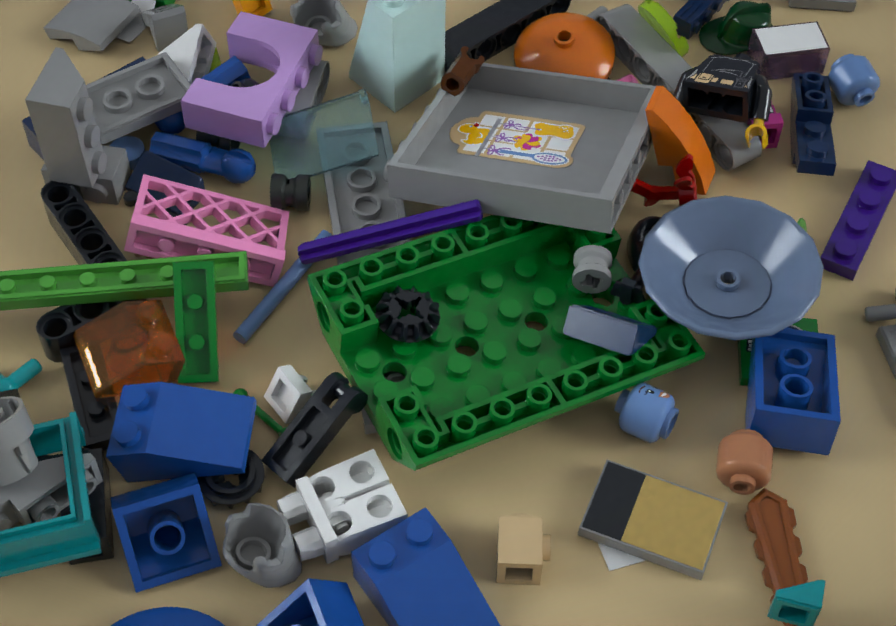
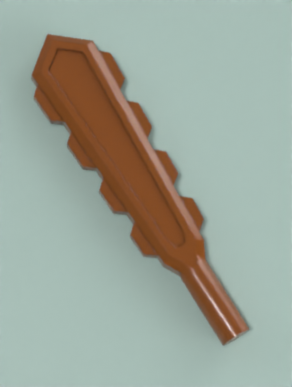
(776, 544)

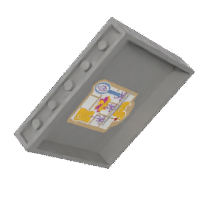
(528, 147)

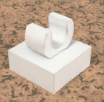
(288, 392)

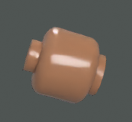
(744, 460)

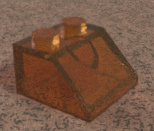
(129, 347)

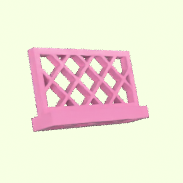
(172, 238)

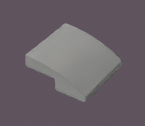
(92, 22)

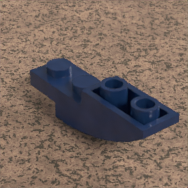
(811, 124)

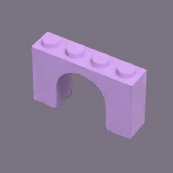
(255, 111)

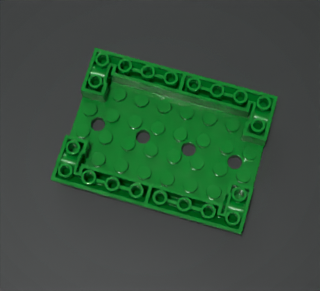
(487, 287)

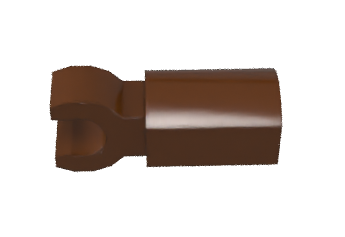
(460, 72)

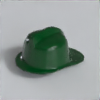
(733, 31)

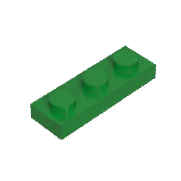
(196, 320)

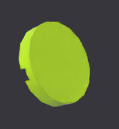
(663, 25)

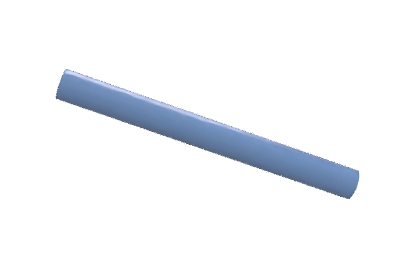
(273, 297)

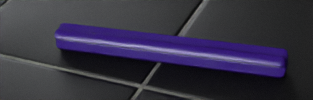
(390, 232)

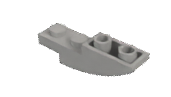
(42, 492)

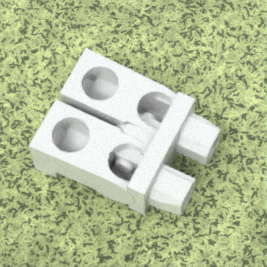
(343, 507)

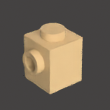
(521, 549)

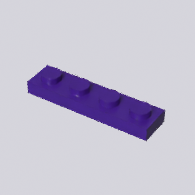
(859, 220)

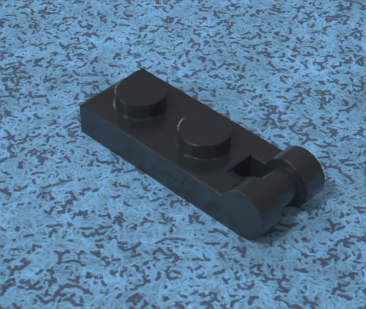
(314, 428)

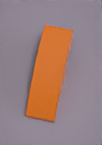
(677, 135)

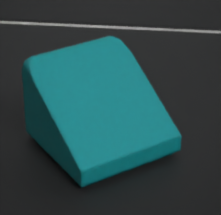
(798, 603)

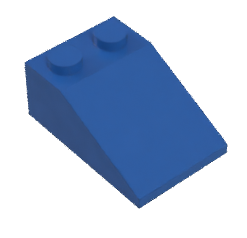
(794, 390)
(178, 431)
(419, 577)

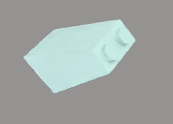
(400, 50)

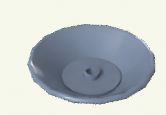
(734, 241)

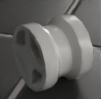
(592, 269)

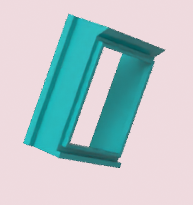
(60, 537)

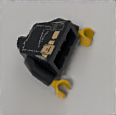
(728, 90)

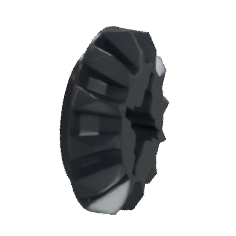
(411, 327)
(228, 494)

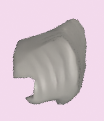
(328, 17)
(261, 546)

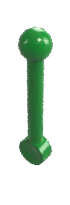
(263, 415)

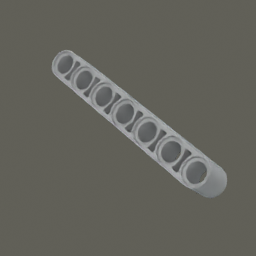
(659, 64)

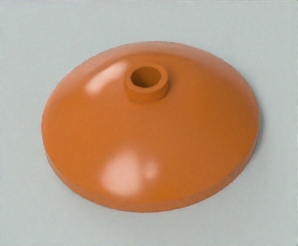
(586, 51)

